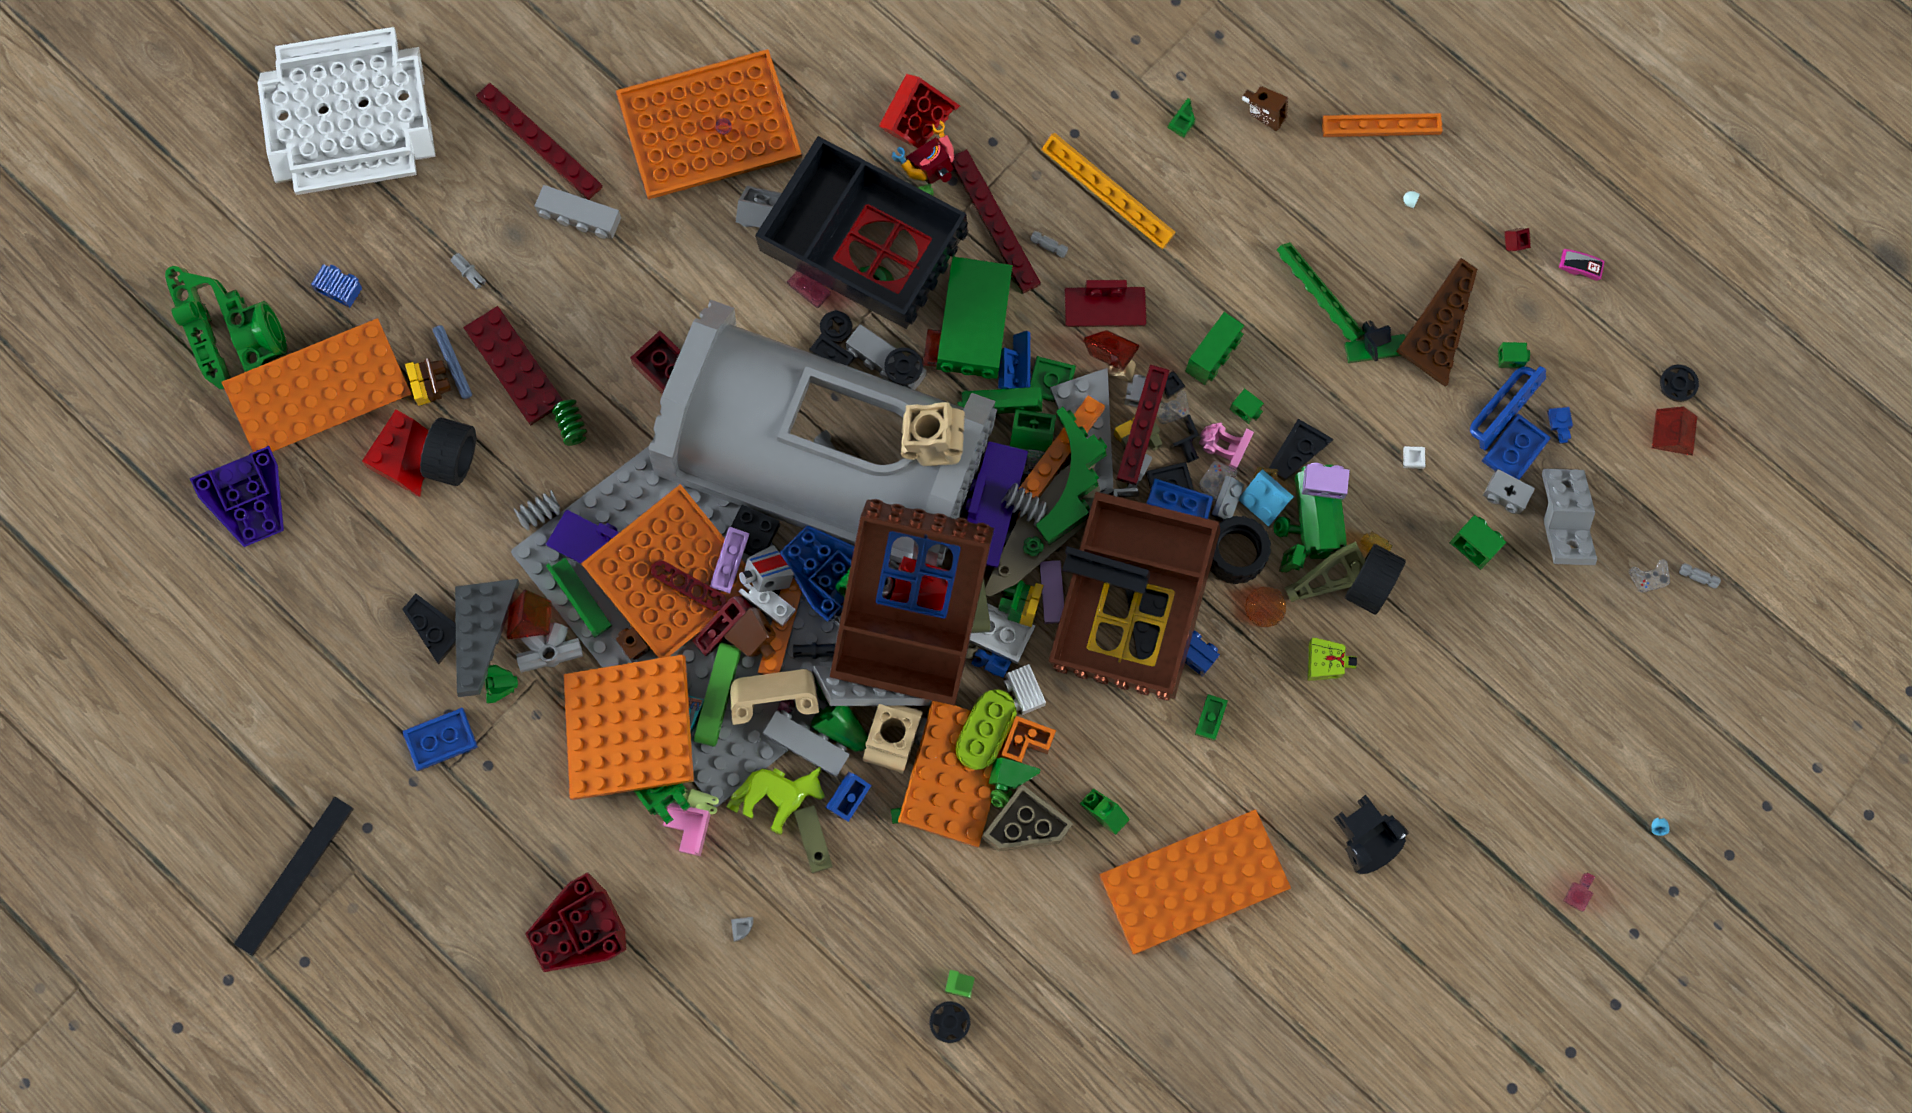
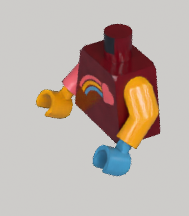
(929, 161)

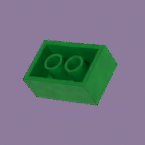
(1215, 349)

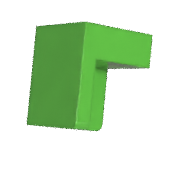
(959, 984)

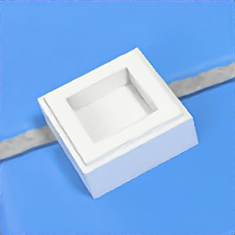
(1414, 457)

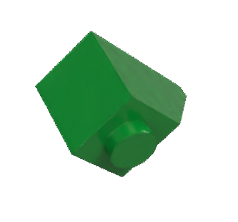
(1010, 774)

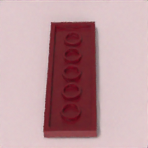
(513, 365)

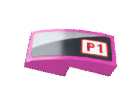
(1581, 263)

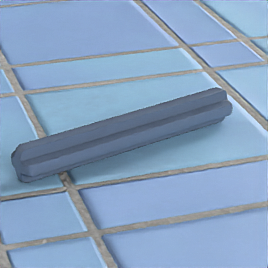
(452, 362)

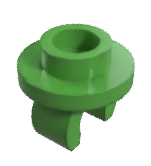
(999, 798)

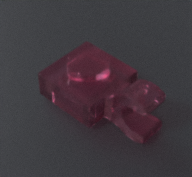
(1578, 894)

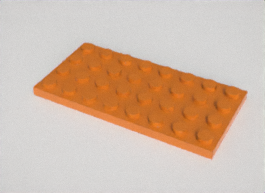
(317, 387)
(1194, 881)

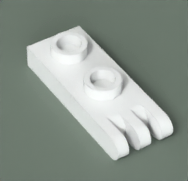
(769, 603)

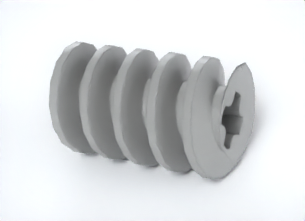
(1025, 503)
(538, 511)

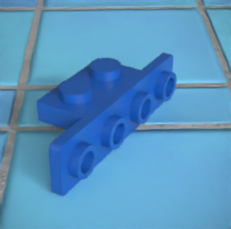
(1015, 363)

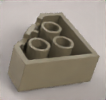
(1026, 823)

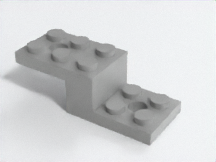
(1569, 517)

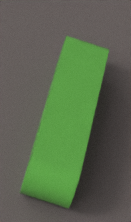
(717, 695)

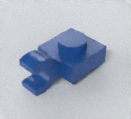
(1561, 420)
(993, 663)

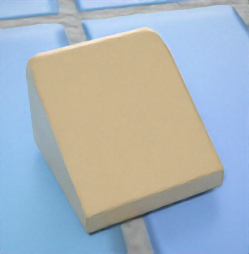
(1125, 375)

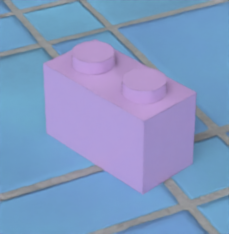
(1325, 481)

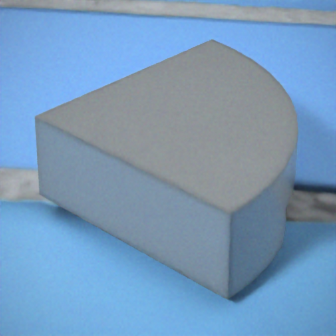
(741, 928)

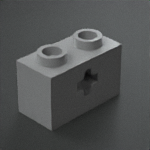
(1518, 496)

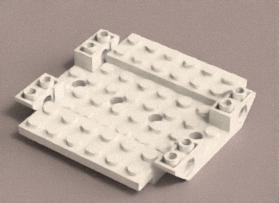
(349, 141)

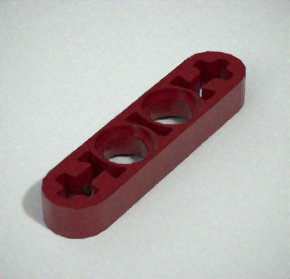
(687, 587)

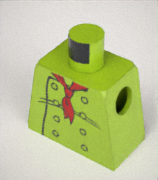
(1327, 660)

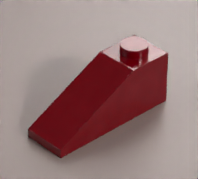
(713, 633)

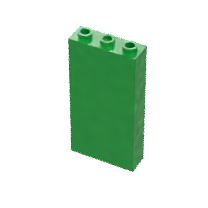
(974, 317)

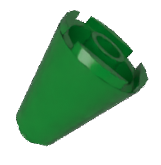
(841, 726)

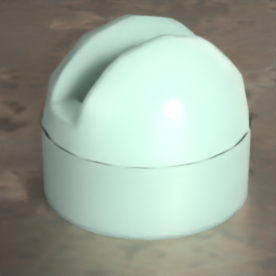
(1411, 198)

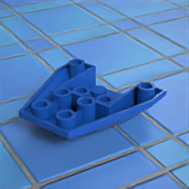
(817, 567)

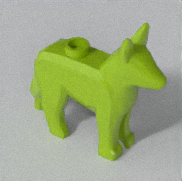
(781, 791)

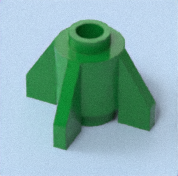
(499, 683)

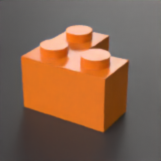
(1024, 735)

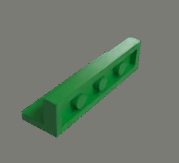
(1010, 399)
(579, 597)

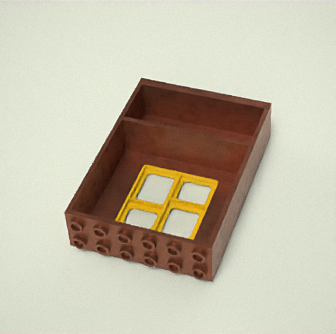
(1179, 558)

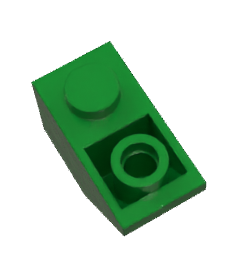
(1105, 811)

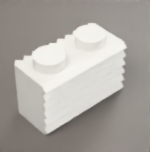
(1024, 689)

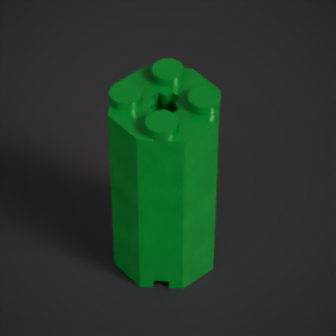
(1320, 522)

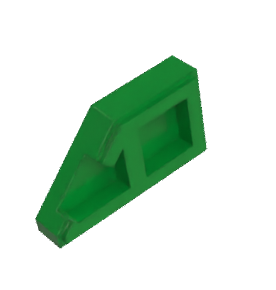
(1183, 119)

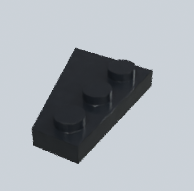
(1298, 449)
(432, 626)

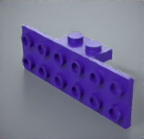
(999, 470)
(579, 537)

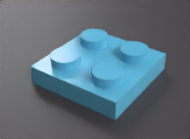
(1265, 497)

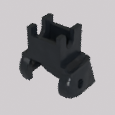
(1372, 837)

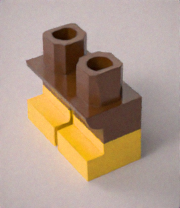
(424, 380)

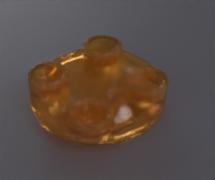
(1265, 606)

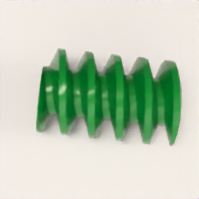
(568, 422)

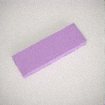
(729, 560)
(1052, 591)

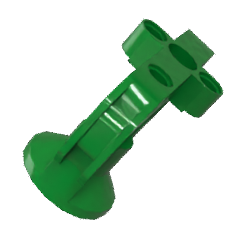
(257, 333)

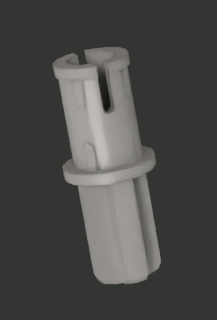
(468, 270)

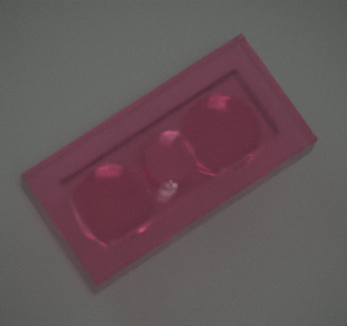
(809, 289)

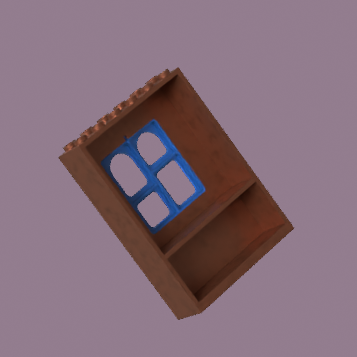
(901, 643)

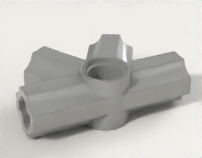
(551, 643)

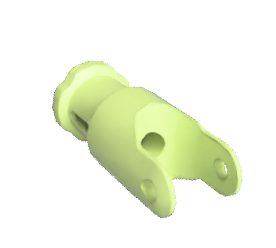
(700, 799)

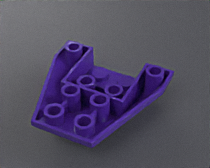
(244, 496)

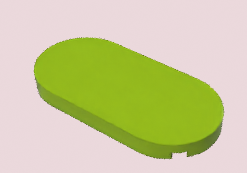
(986, 729)

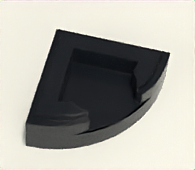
(1173, 384)

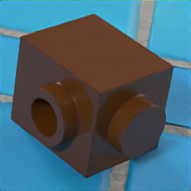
(632, 644)

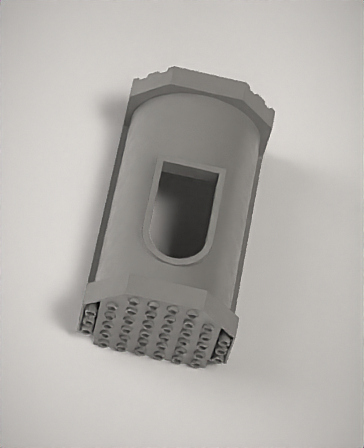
(732, 421)

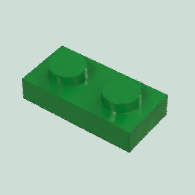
(1211, 717)

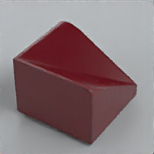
(1517, 239)

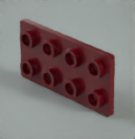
(1105, 305)

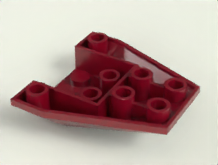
(577, 927)

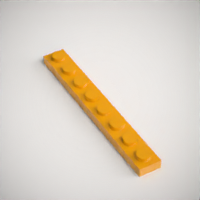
(1108, 190)

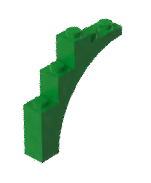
(1069, 509)

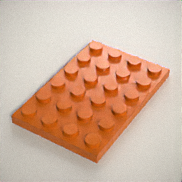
(942, 791)

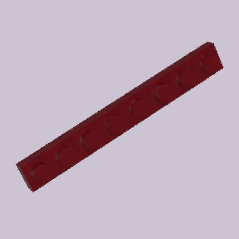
(539, 141)
(995, 221)

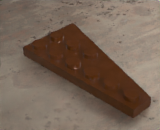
(1438, 329)

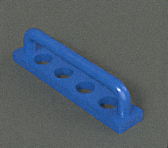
(1487, 438)

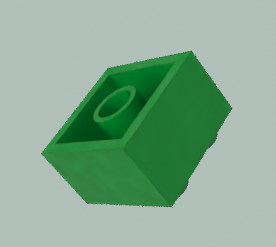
(1478, 541)

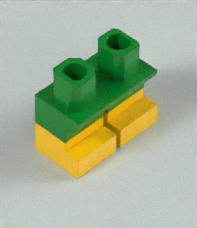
(1024, 602)

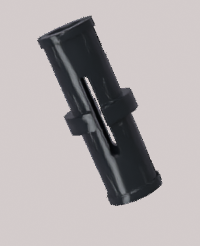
(813, 650)

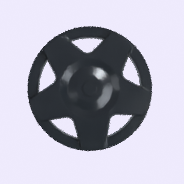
(903, 366)
(1679, 383)
(949, 1022)

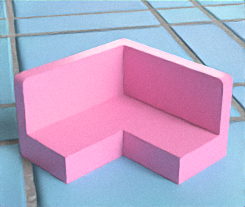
(693, 823)

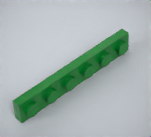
(1324, 296)

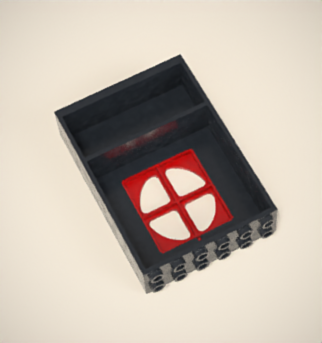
(827, 206)

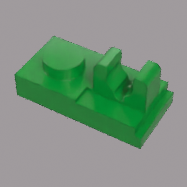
(1293, 559)

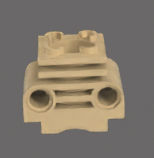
(892, 755)

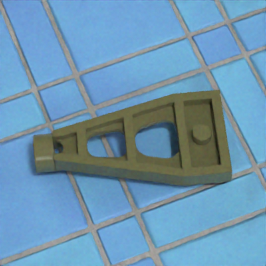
(1349, 556)

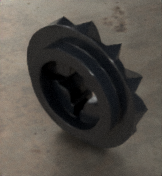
(839, 318)

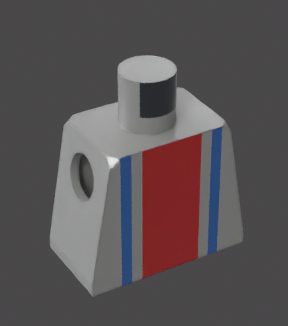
(767, 571)

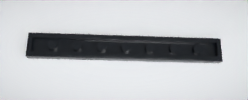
(293, 876)

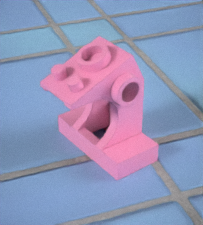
(1237, 447)

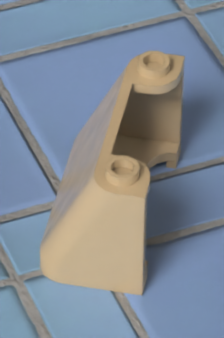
(771, 688)

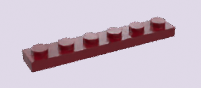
(1143, 425)

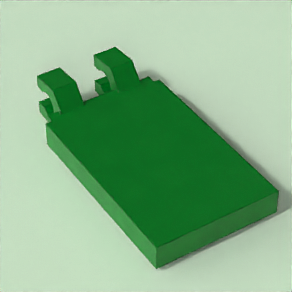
(660, 797)

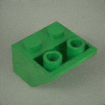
(1032, 430)

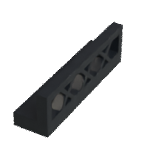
(1106, 570)

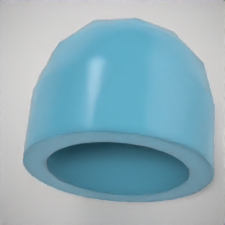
(1660, 827)

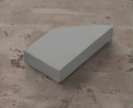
(1147, 459)

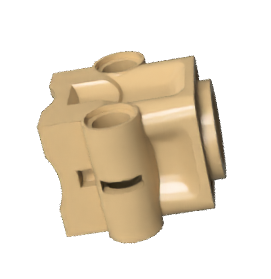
(933, 434)

